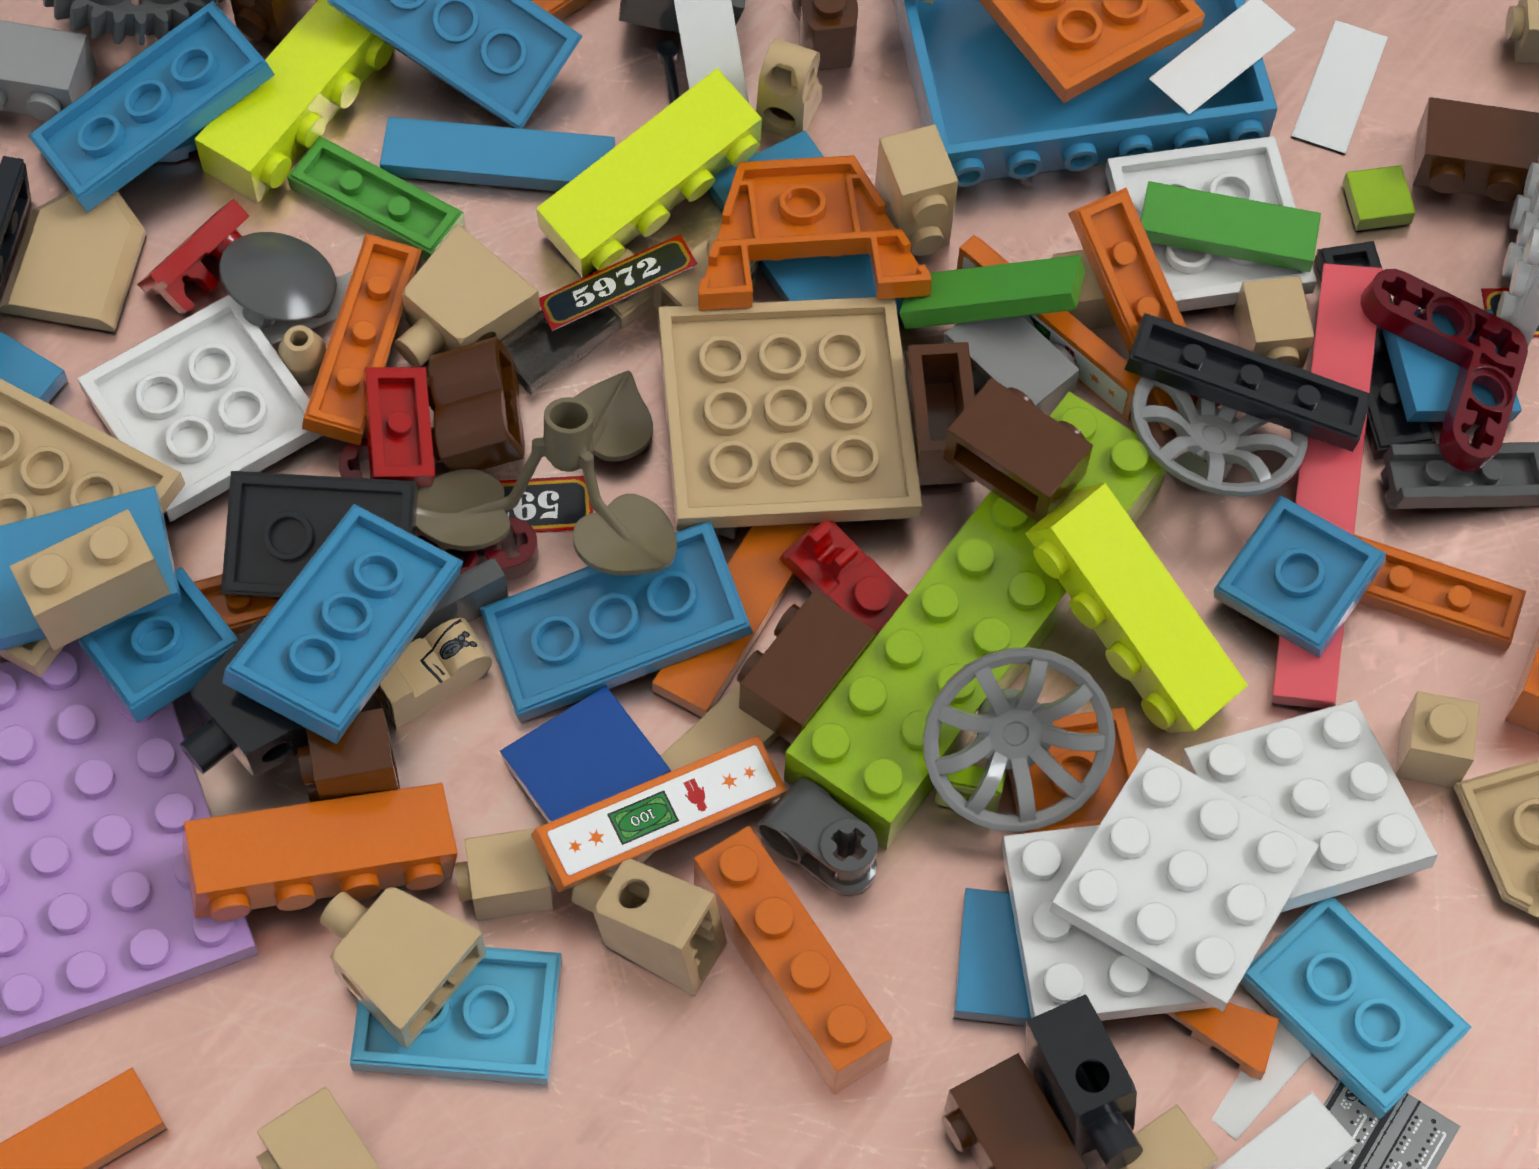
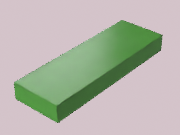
(373, 197)
(1230, 226)
(997, 292)

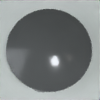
(277, 278)

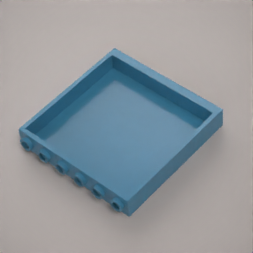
(1009, 122)

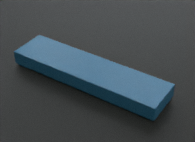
(488, 153)

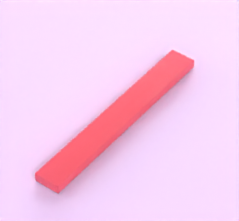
(1329, 473)

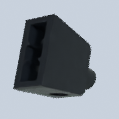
(239, 724)
(1084, 1081)

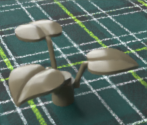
(608, 419)

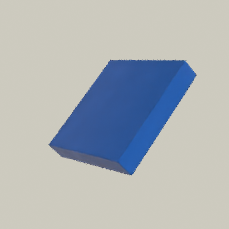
(583, 757)

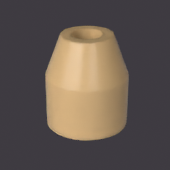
(302, 353)

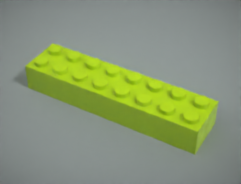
(971, 602)

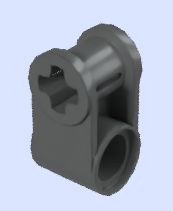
(813, 830)

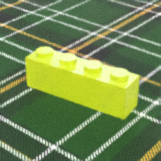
(315, 76)
(651, 174)
(1135, 610)

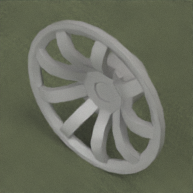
(1212, 442)
(1017, 734)

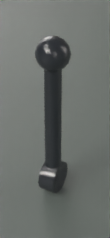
(668, 54)

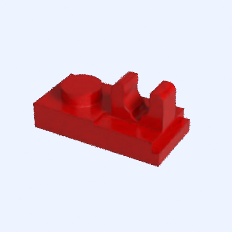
(186, 259)
(399, 424)
(844, 574)

